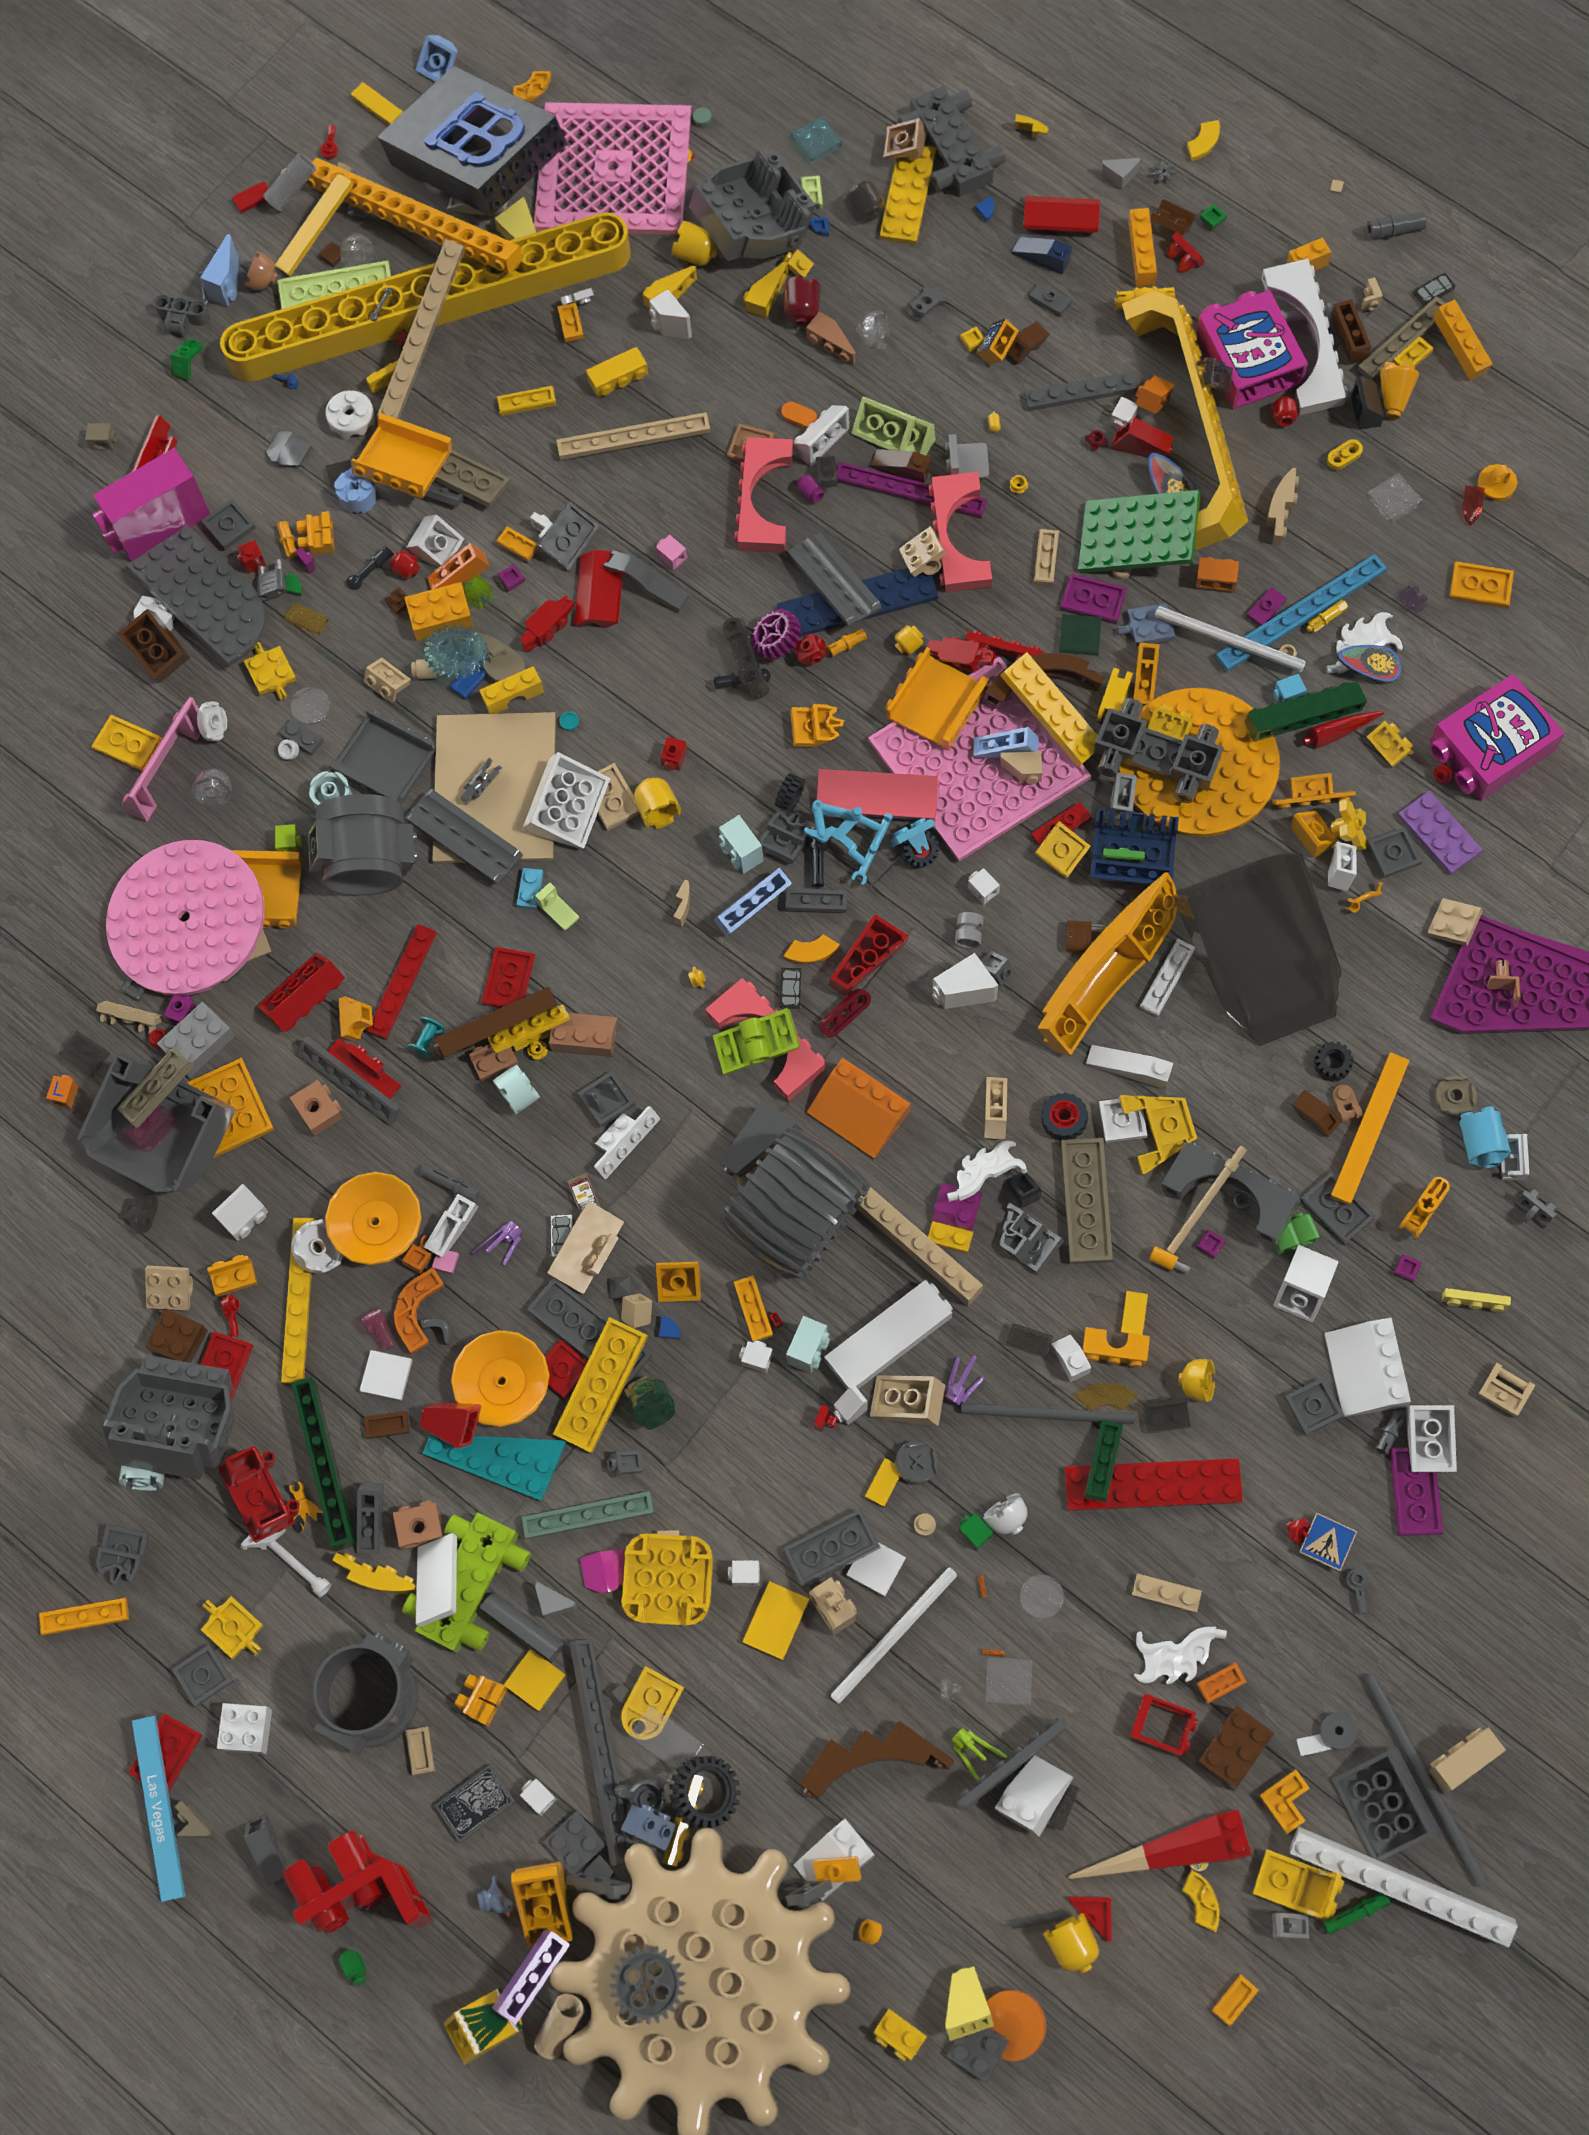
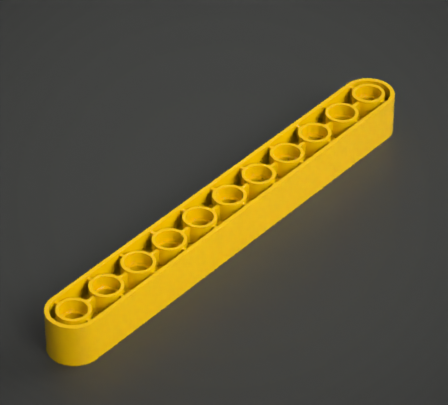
(343, 322)

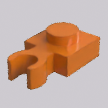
(417, 1256)

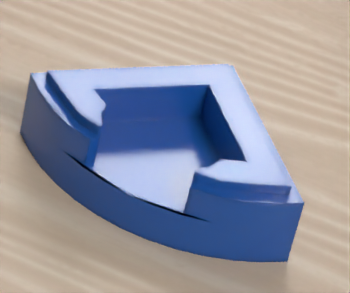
(986, 208)
(820, 226)
(669, 1328)

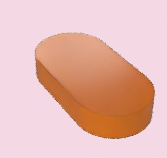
(798, 414)

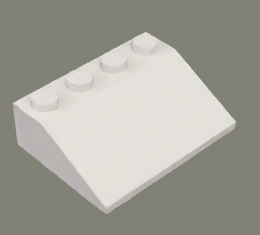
(566, 801)
(1367, 1368)

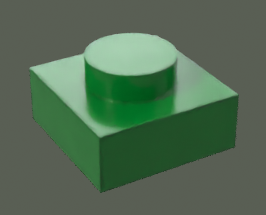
(1213, 217)

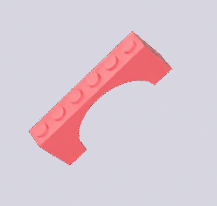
(760, 458)
(958, 570)
(743, 1003)

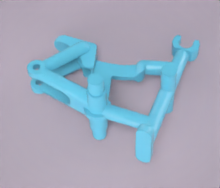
(851, 818)

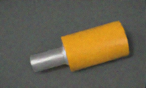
(1167, 1260)

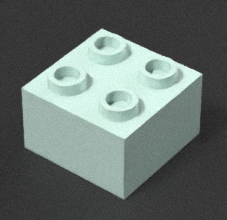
(740, 844)
(807, 1345)

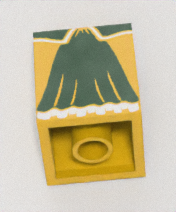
(479, 2028)

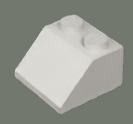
(670, 316)
(435, 541)
(240, 1213)

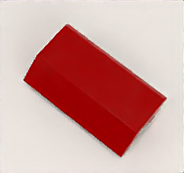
(1061, 214)
(597, 591)

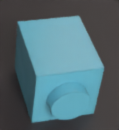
(1289, 688)

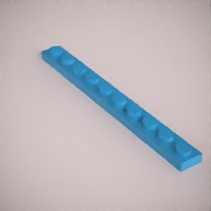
(1305, 610)

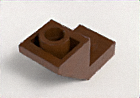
(1026, 340)
(1315, 1110)

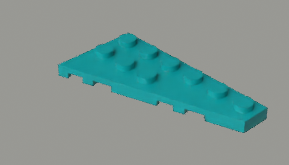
(509, 1462)

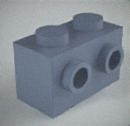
(649, 1827)

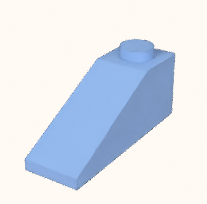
(1004, 742)

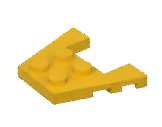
(1168, 1122)

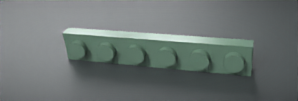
(587, 1515)

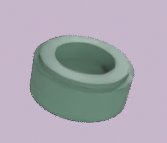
(702, 117)

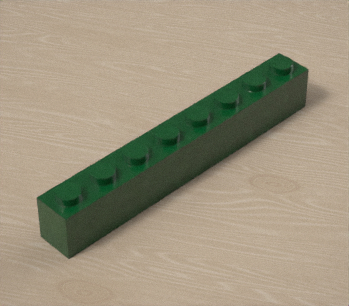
(323, 1464)

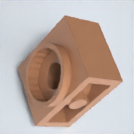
(317, 1095)
(408, 1518)

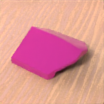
(603, 1570)

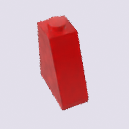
(1141, 439)
(451, 1422)

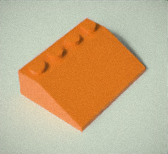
(859, 1108)

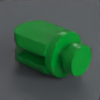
(353, 1967)

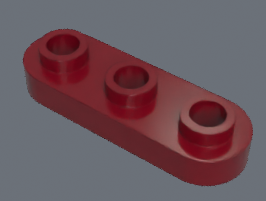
(852, 1010)

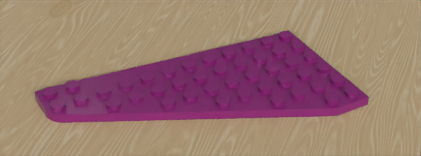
(1550, 982)

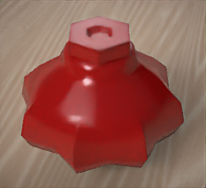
(1298, 1530)

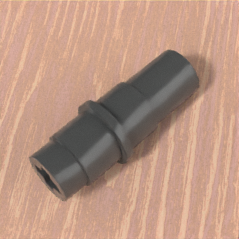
(1396, 224)

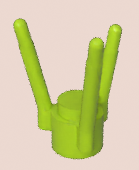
(964, 1741)

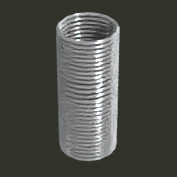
(286, 185)

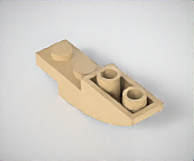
(1281, 504)

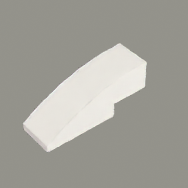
(451, 1225)

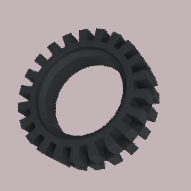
(728, 1792)

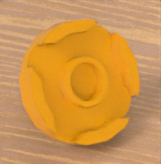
(1498, 482)

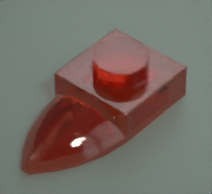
(1472, 503)

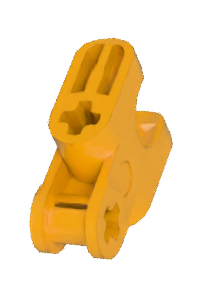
(1425, 1207)

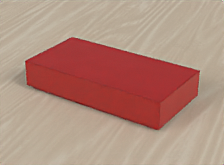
(250, 197)

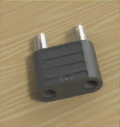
(271, 583)

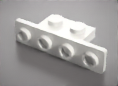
(622, 1139)

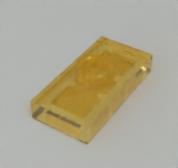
(306, 618)

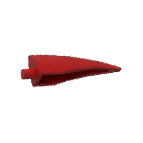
(1337, 729)

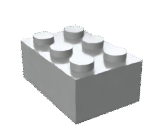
(198, 1037)

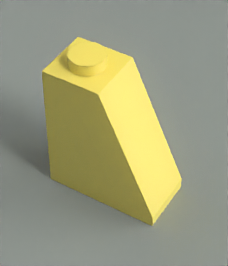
(515, 221)
(966, 2005)

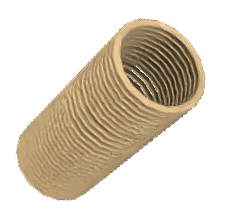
(558, 2026)

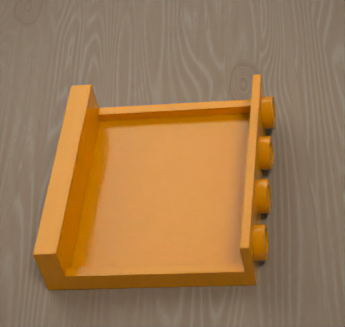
(403, 456)

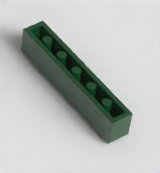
(1305, 711)

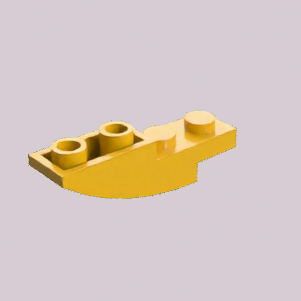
(382, 1580)

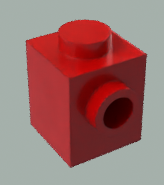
(250, 556)
(673, 754)

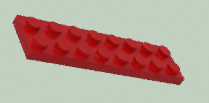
(1159, 1485)

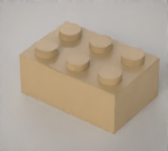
(1465, 1759)

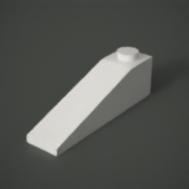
(1131, 1065)

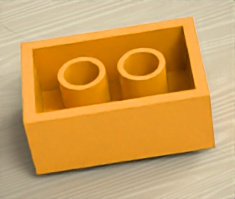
(438, 609)

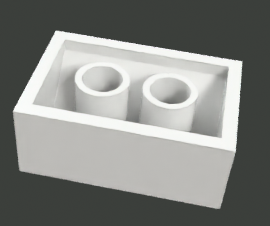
(822, 434)

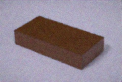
(386, 1425)

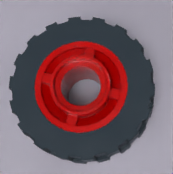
(1064, 1104)

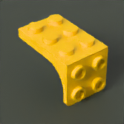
(1298, 1886)

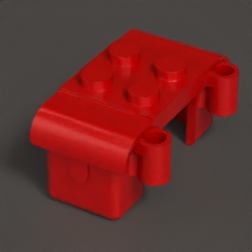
(256, 1493)

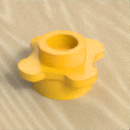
(697, 977)

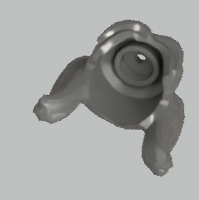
(646, 1789)

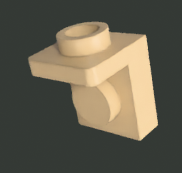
(1373, 296)

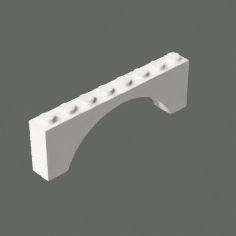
(1297, 286)

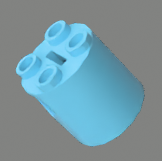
(1484, 1138)

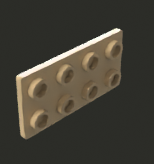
(586, 1247)

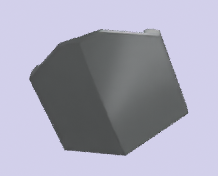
(288, 449)

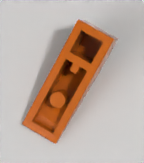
(460, 567)

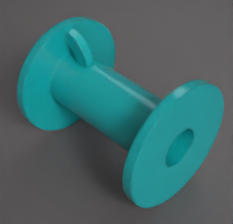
(430, 1028)

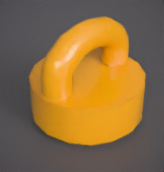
(870, 1931)

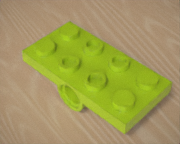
(756, 1041)

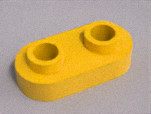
(1343, 455)

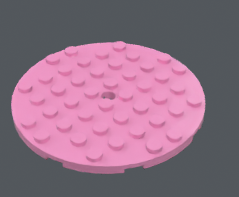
(193, 954)

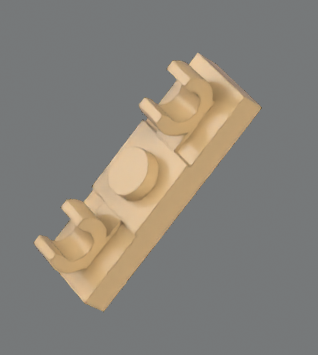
(128, 1015)

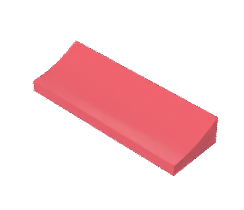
(880, 793)

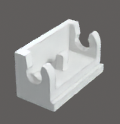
(1517, 1164)

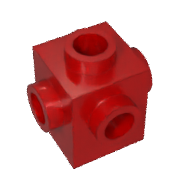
(811, 649)

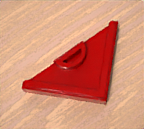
(1097, 1912)

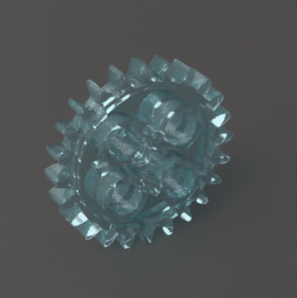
(443, 656)

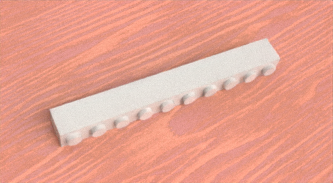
(1403, 1886)

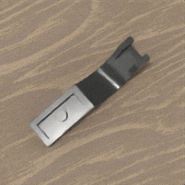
(648, 580)

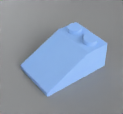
(221, 274)

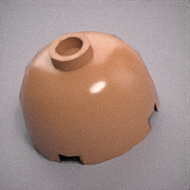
(261, 272)

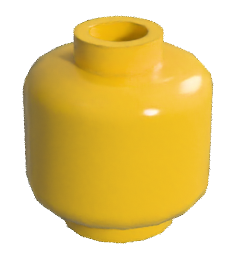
(908, 639)

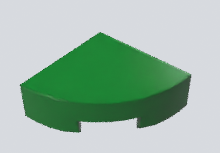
(293, 585)

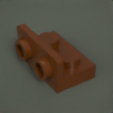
(1173, 217)

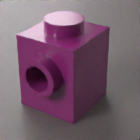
(179, 1008)

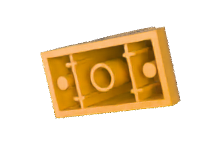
(542, 1901)

